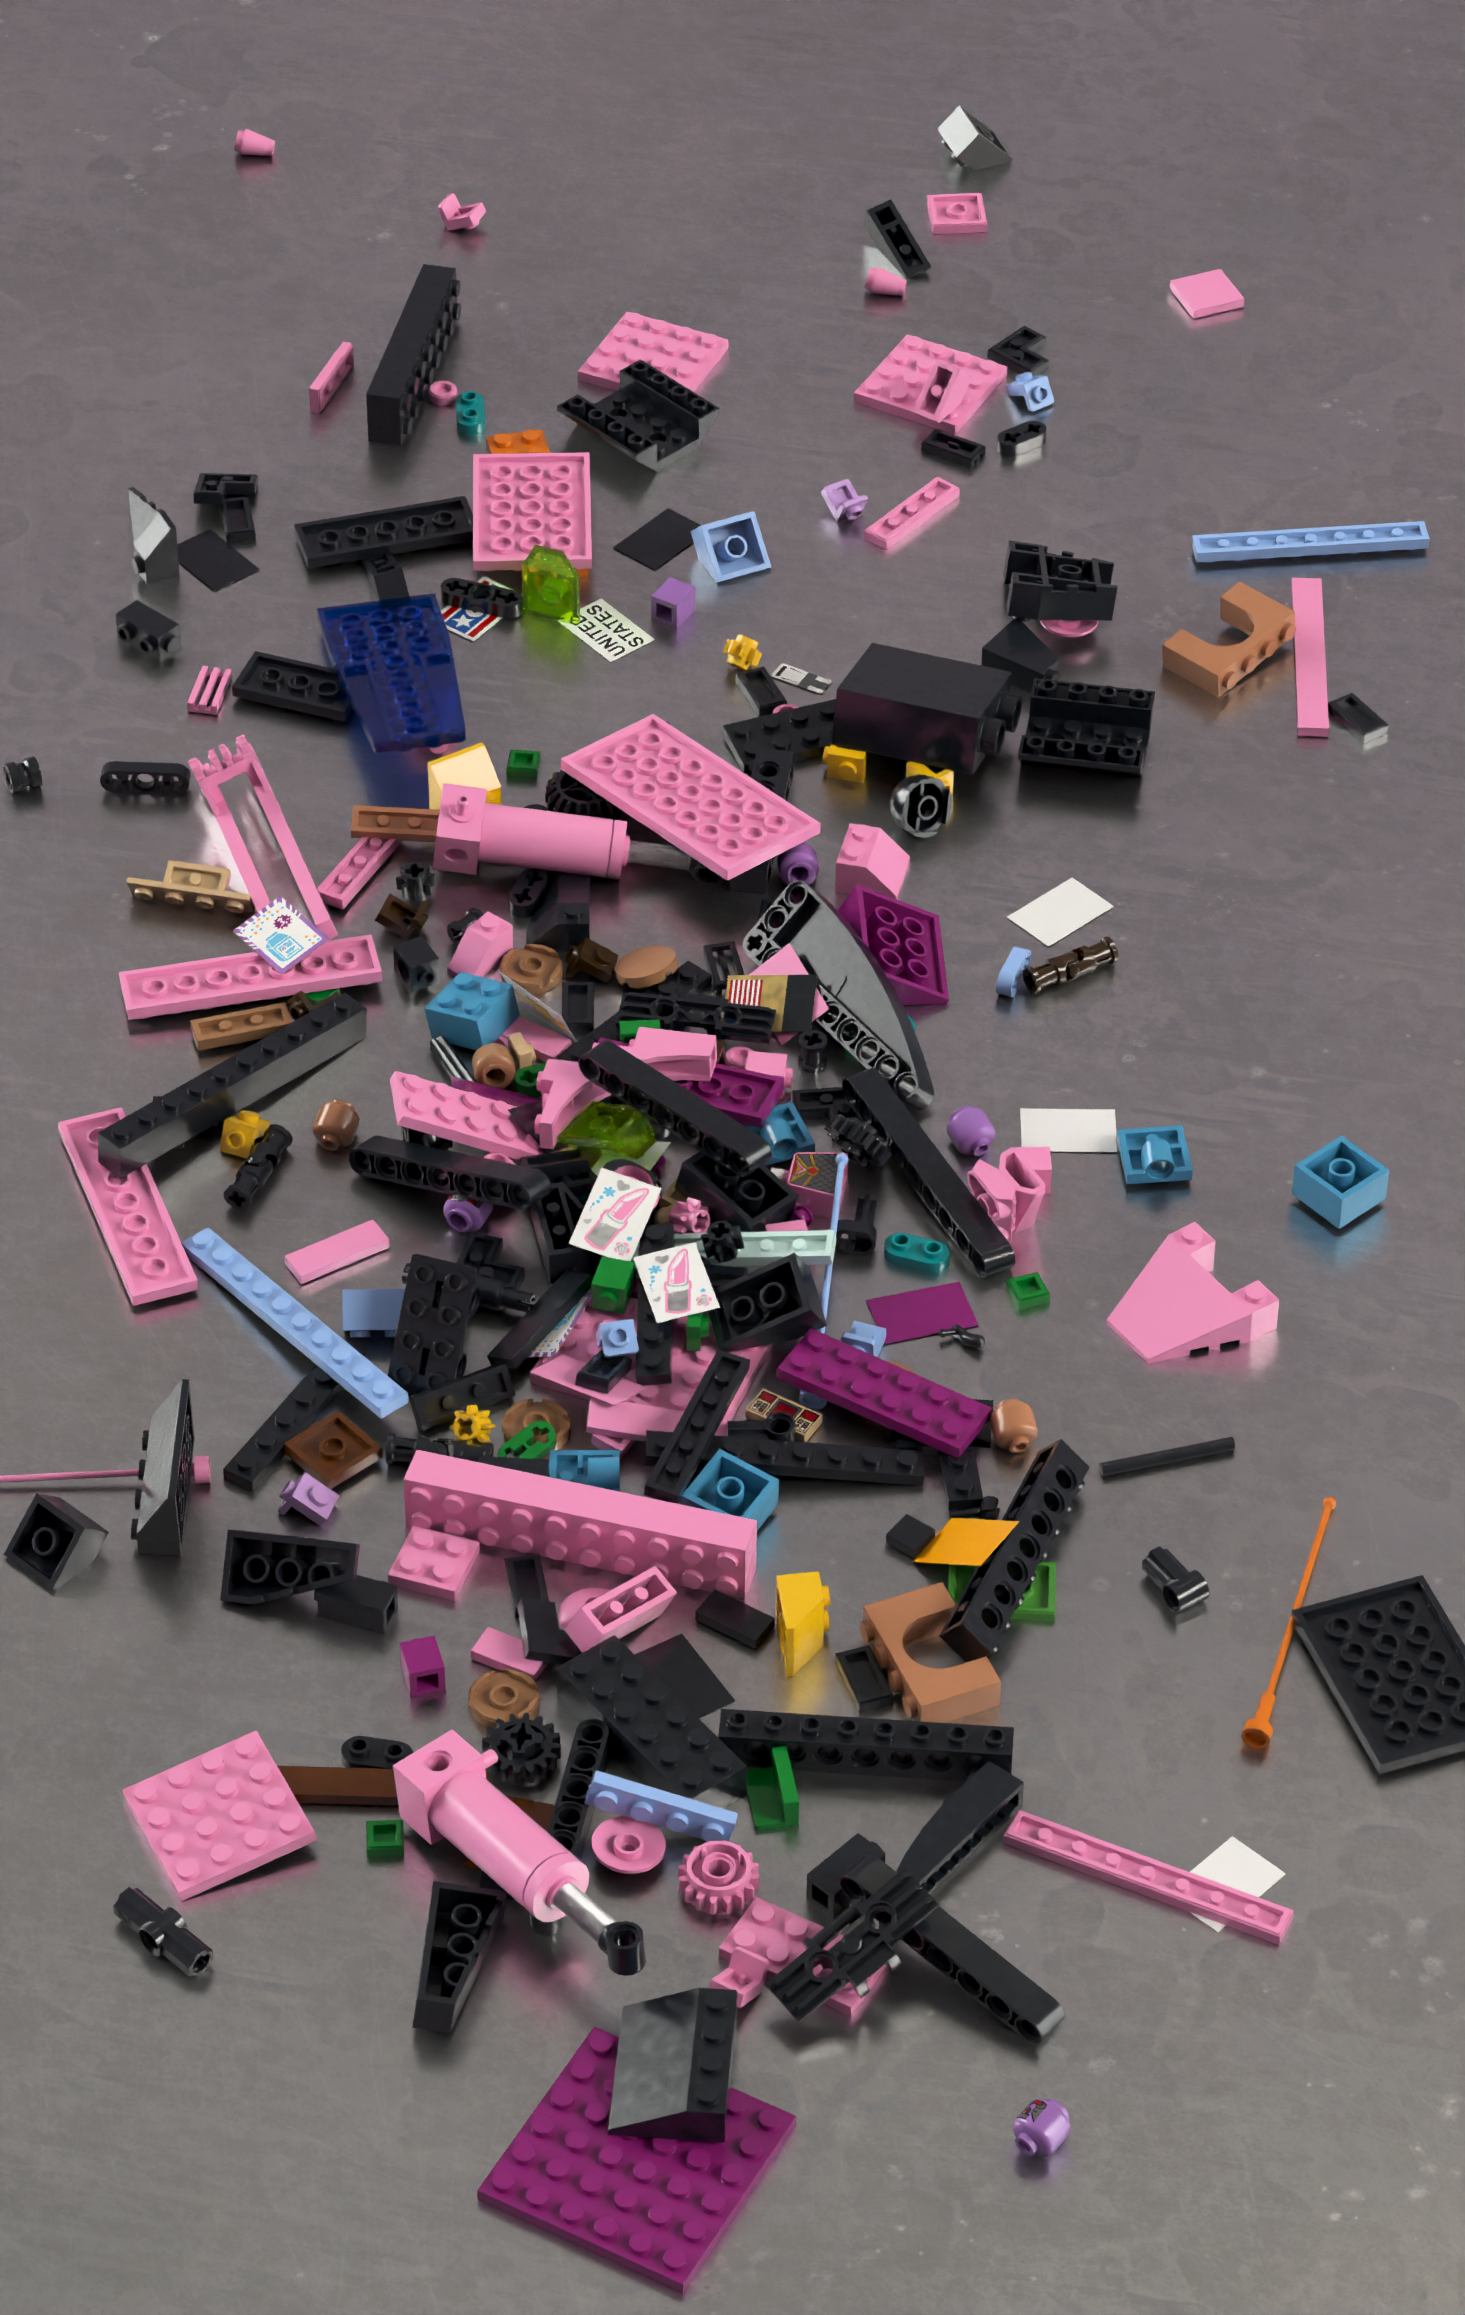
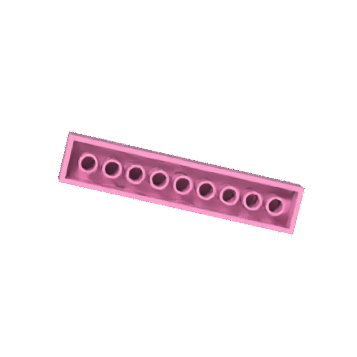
(581, 1523)

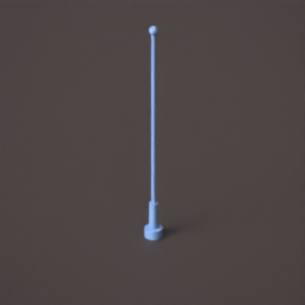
(807, 1399)

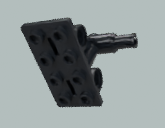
(435, 1319)

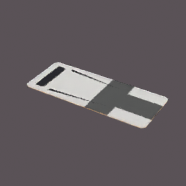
(801, 678)

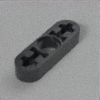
(463, 594)
(135, 785)

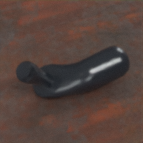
(964, 1337)

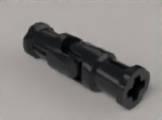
(258, 1167)
(404, 1448)

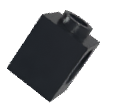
(416, 964)

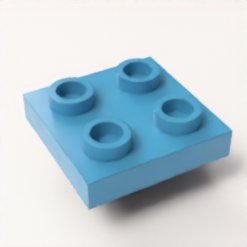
(785, 1133)
(1154, 1154)
(587, 1467)

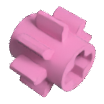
(690, 1217)

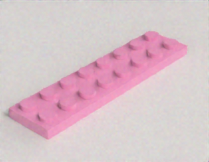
(246, 979)
(129, 1216)

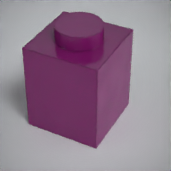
(422, 1666)

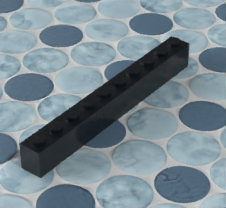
(231, 1085)

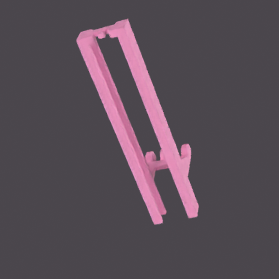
(247, 761)

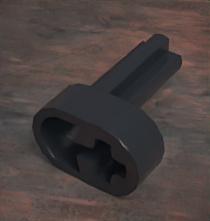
(860, 1231)

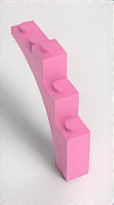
(569, 1092)

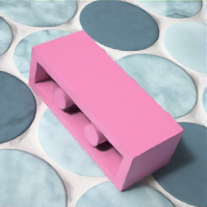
(621, 1609)

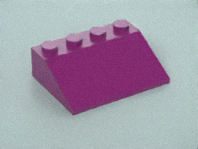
(903, 942)

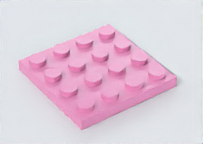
(670, 348)
(903, 373)
(219, 1815)

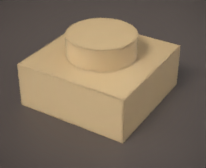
(521, 1051)

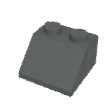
(972, 141)

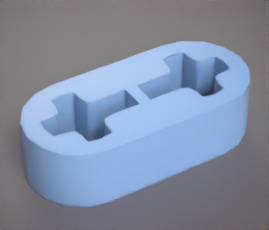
(1011, 972)

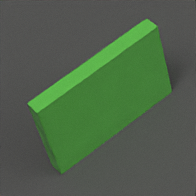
(1038, 1596)

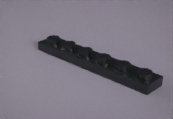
(686, 979)
(653, 1338)
(291, 1418)
(697, 1427)

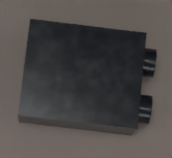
(924, 708)

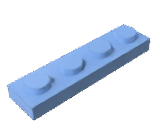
(660, 1808)

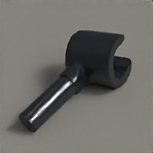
(987, 1510)

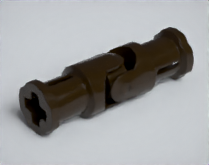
(1070, 965)

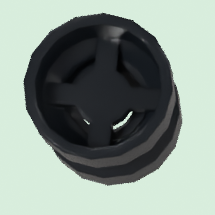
(22, 774)

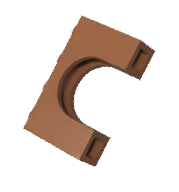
(1221, 667)
(925, 1691)

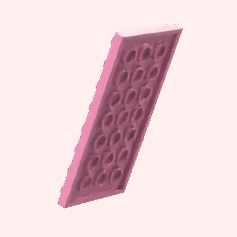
(690, 797)

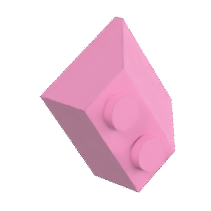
(871, 861)

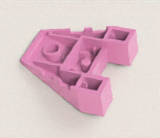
(1184, 1308)

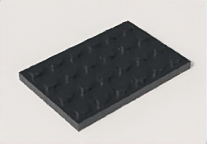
(1392, 1670)

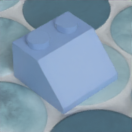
(731, 547)
(371, 1310)

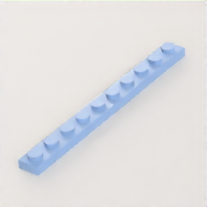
(295, 1323)

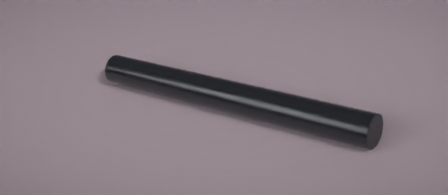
(1167, 1456)

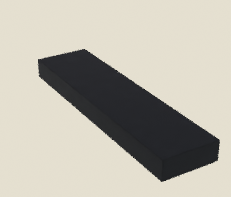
(541, 1319)

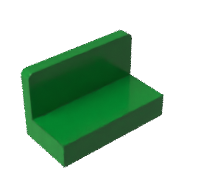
(773, 1793)

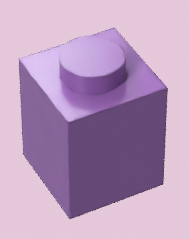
(673, 603)

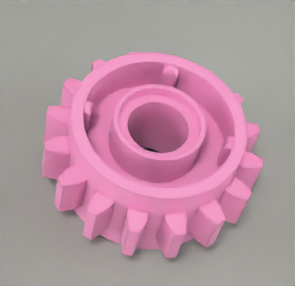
(718, 1877)

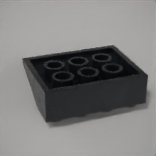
(165, 1476)
(675, 2066)

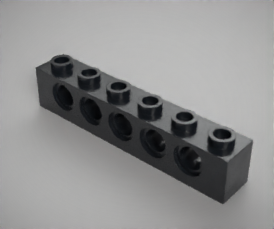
(775, 772)

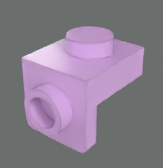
(843, 500)
(308, 1498)

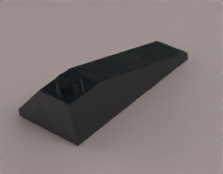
(562, 913)
(277, 1565)

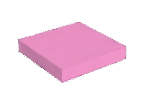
(957, 213)
(1207, 293)

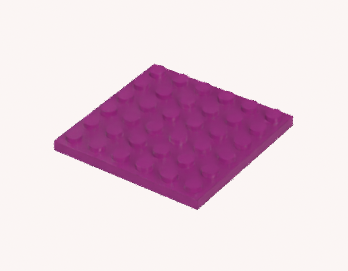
(630, 2197)

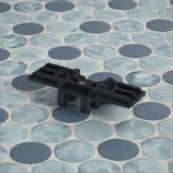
(700, 1011)
(858, 1952)

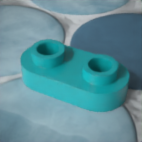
(470, 413)
(916, 1253)

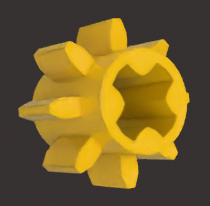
(742, 652)
(481, 1425)

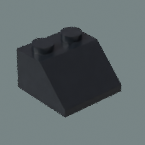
(55, 1541)

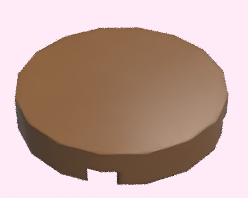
(646, 966)
(533, 968)
(527, 1412)
(503, 1694)

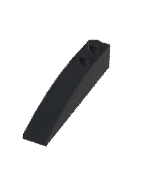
(962, 1825)

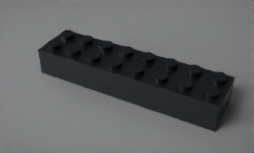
(412, 354)

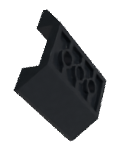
(647, 418)
(1087, 727)

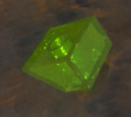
(550, 586)
(610, 1131)

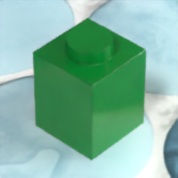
(613, 1285)

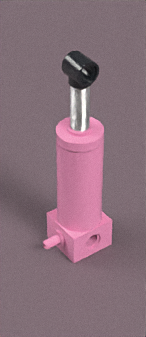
(542, 840)
(447, 1796)

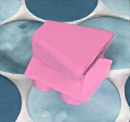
(1008, 1193)

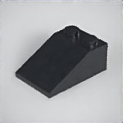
(767, 1306)

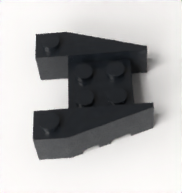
(1056, 585)

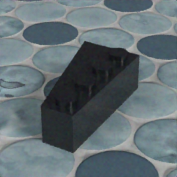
(456, 1942)

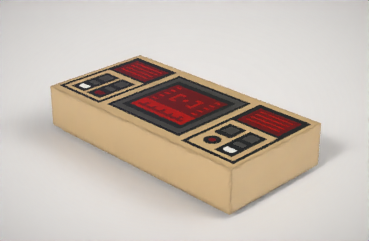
(767, 1402)

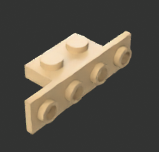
(194, 884)

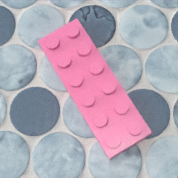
(460, 1117)

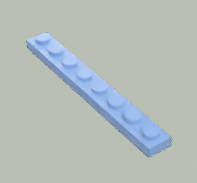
(1310, 541)

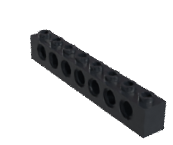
(1001, 1580)
(866, 1744)

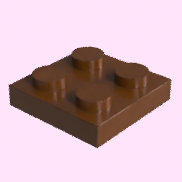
(333, 1450)

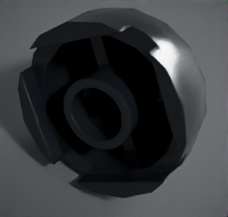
(920, 805)

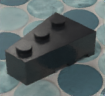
(554, 1225)

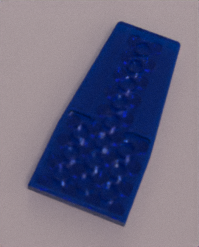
(396, 671)

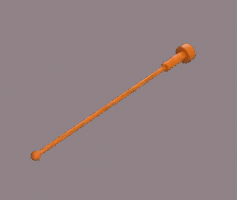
(1258, 1730)

